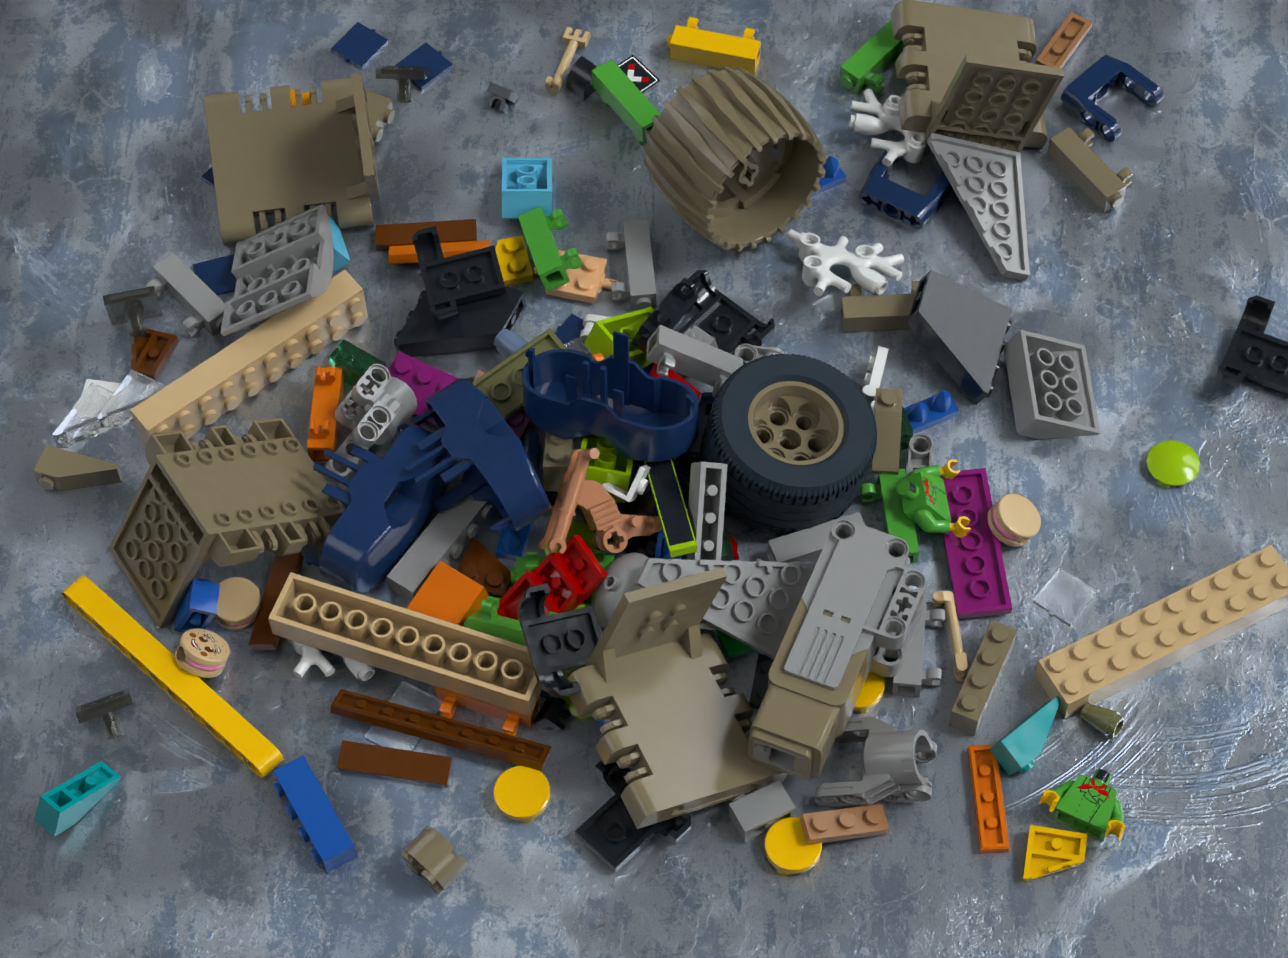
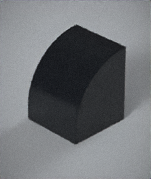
(580, 78)

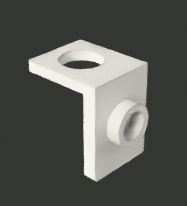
(637, 487)

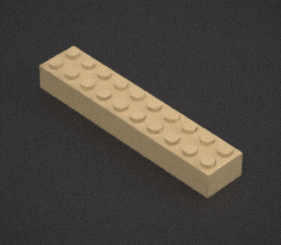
(252, 361)
(1165, 632)
(406, 643)

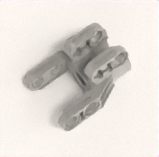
(375, 412)
(887, 763)

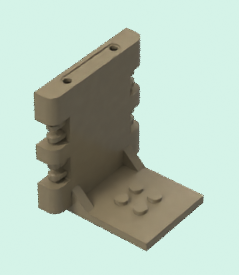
(972, 75)
(292, 157)
(220, 505)
(666, 703)

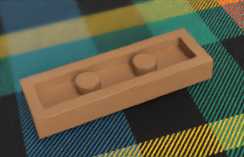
(1064, 41)
(844, 824)

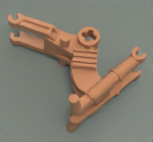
(598, 509)

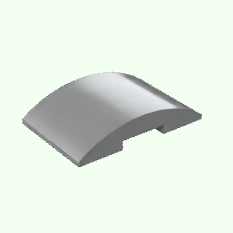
(280, 269)

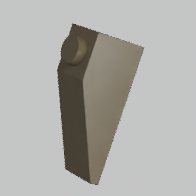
(888, 422)
(70, 470)

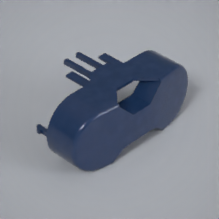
(612, 400)
(490, 454)
(380, 511)

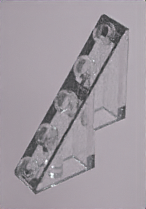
(103, 409)

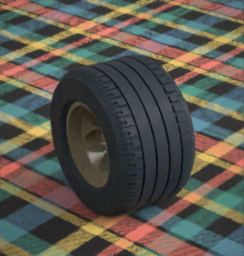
(782, 482)

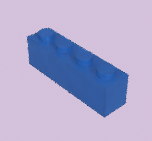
(314, 813)

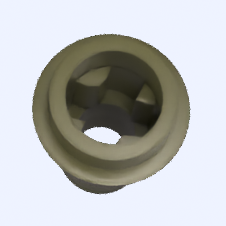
(1103, 719)

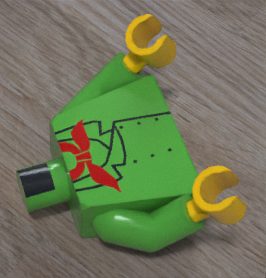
(926, 500)
(1087, 806)

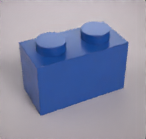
(197, 606)

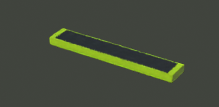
(671, 508)

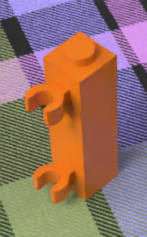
(323, 425)
(512, 718)

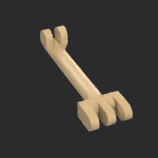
(554, 84)
(946, 600)

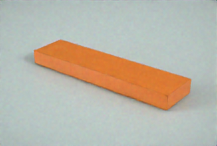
(407, 253)
(988, 800)

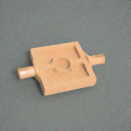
(585, 281)

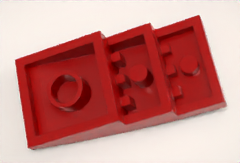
(570, 579)

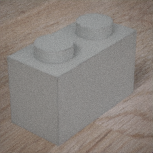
(759, 810)

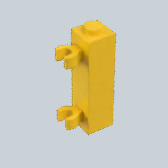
(714, 48)

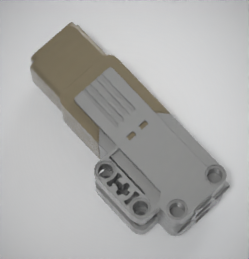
(842, 629)

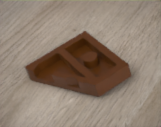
(152, 352)
(485, 569)

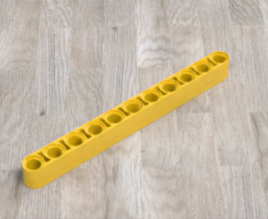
(164, 670)

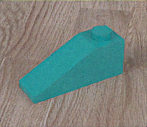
(1026, 740)
(74, 798)

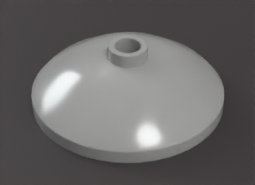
(620, 580)

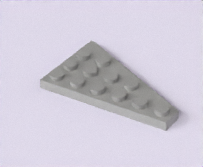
(992, 195)
(753, 600)

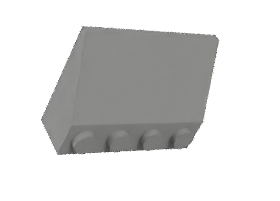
(1049, 386)

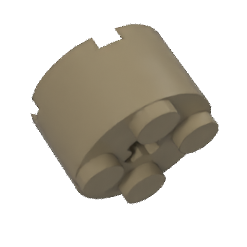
(434, 859)

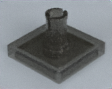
(403, 77)
(133, 308)
(105, 710)

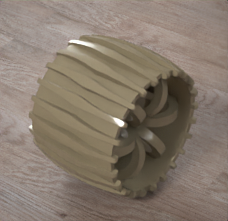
(734, 158)

